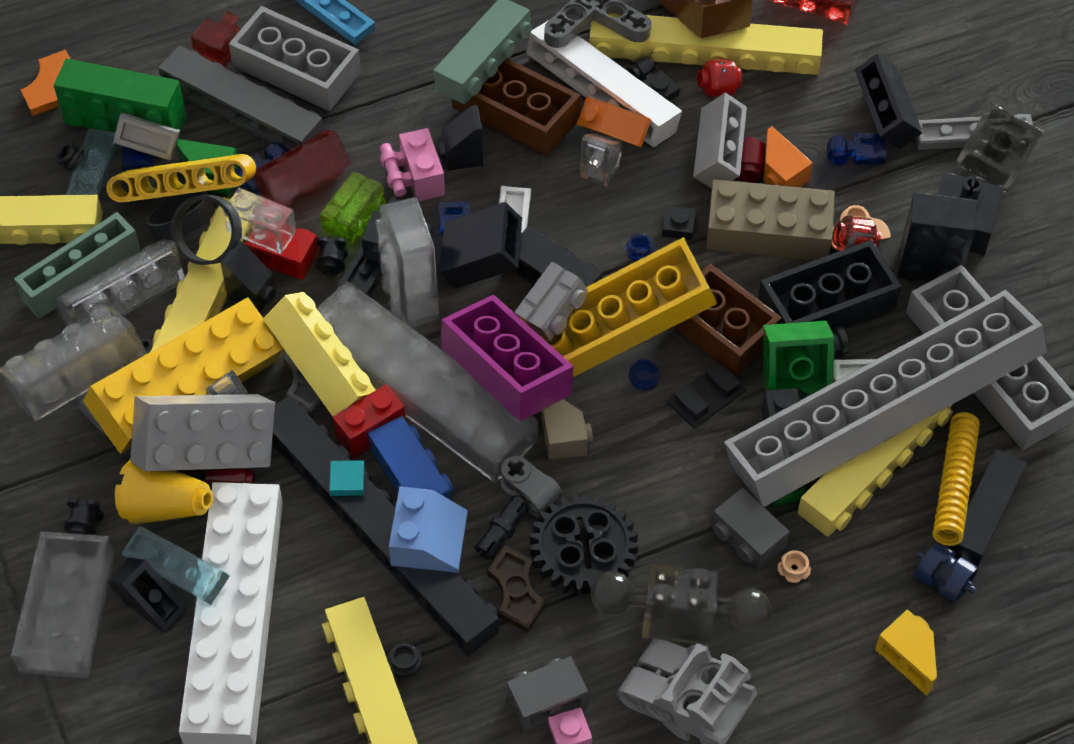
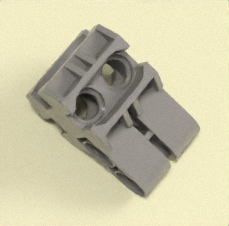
(689, 690)

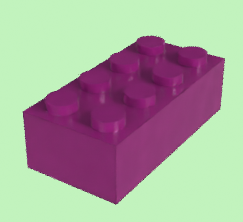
(507, 357)

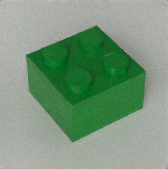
(798, 356)

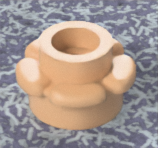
(797, 559)

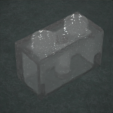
(263, 220)

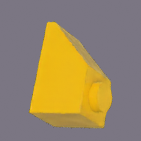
(910, 649)

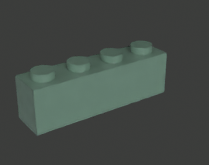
(482, 50)
(76, 263)

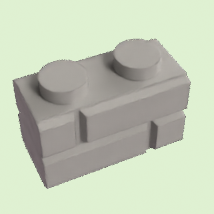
(552, 301)

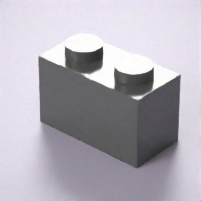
(749, 529)
(546, 692)

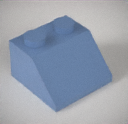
(427, 531)

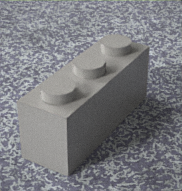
(720, 140)

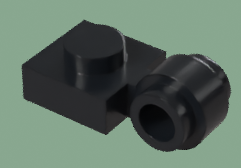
(643, 70)

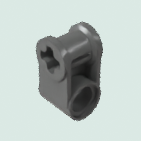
(528, 484)

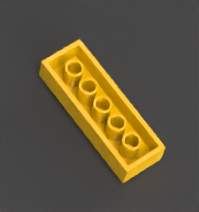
(634, 306)
(185, 366)

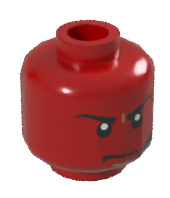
(719, 77)

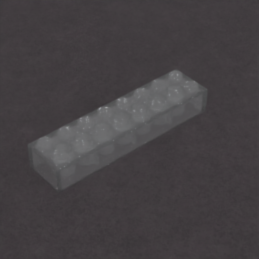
(428, 383)

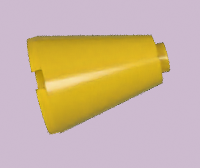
(160, 495)

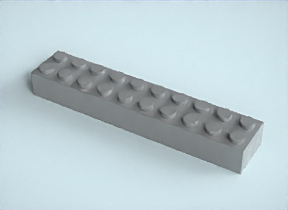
(885, 397)

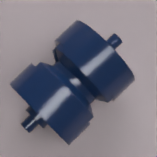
(946, 572)

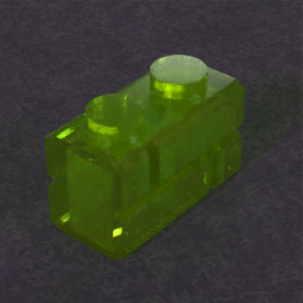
(352, 207)

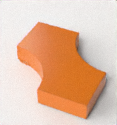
(40, 94)

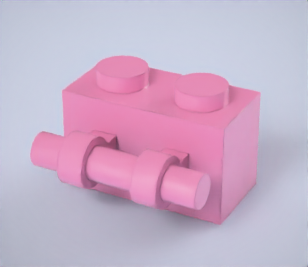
(420, 163)

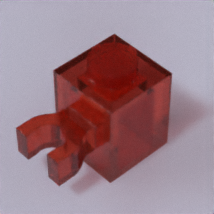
(213, 38)

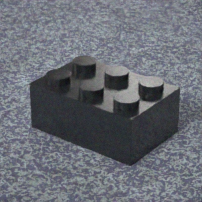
(936, 236)

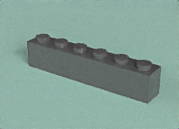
(240, 100)

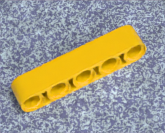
(168, 182)

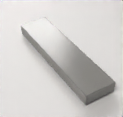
(950, 132)

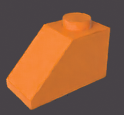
(613, 121)
(784, 162)

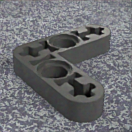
(631, 25)

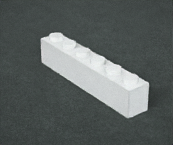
(603, 79)

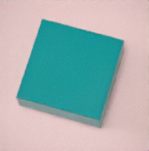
(347, 478)

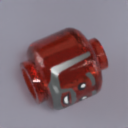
(854, 231)

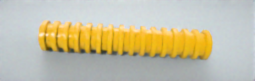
(956, 479)

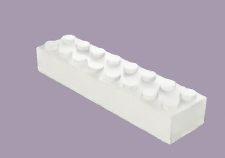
(232, 633)

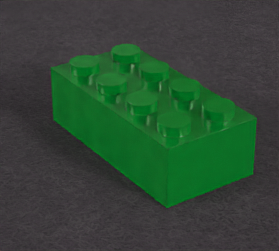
(98, 94)

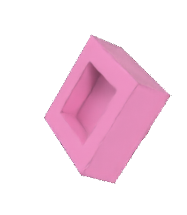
(570, 728)

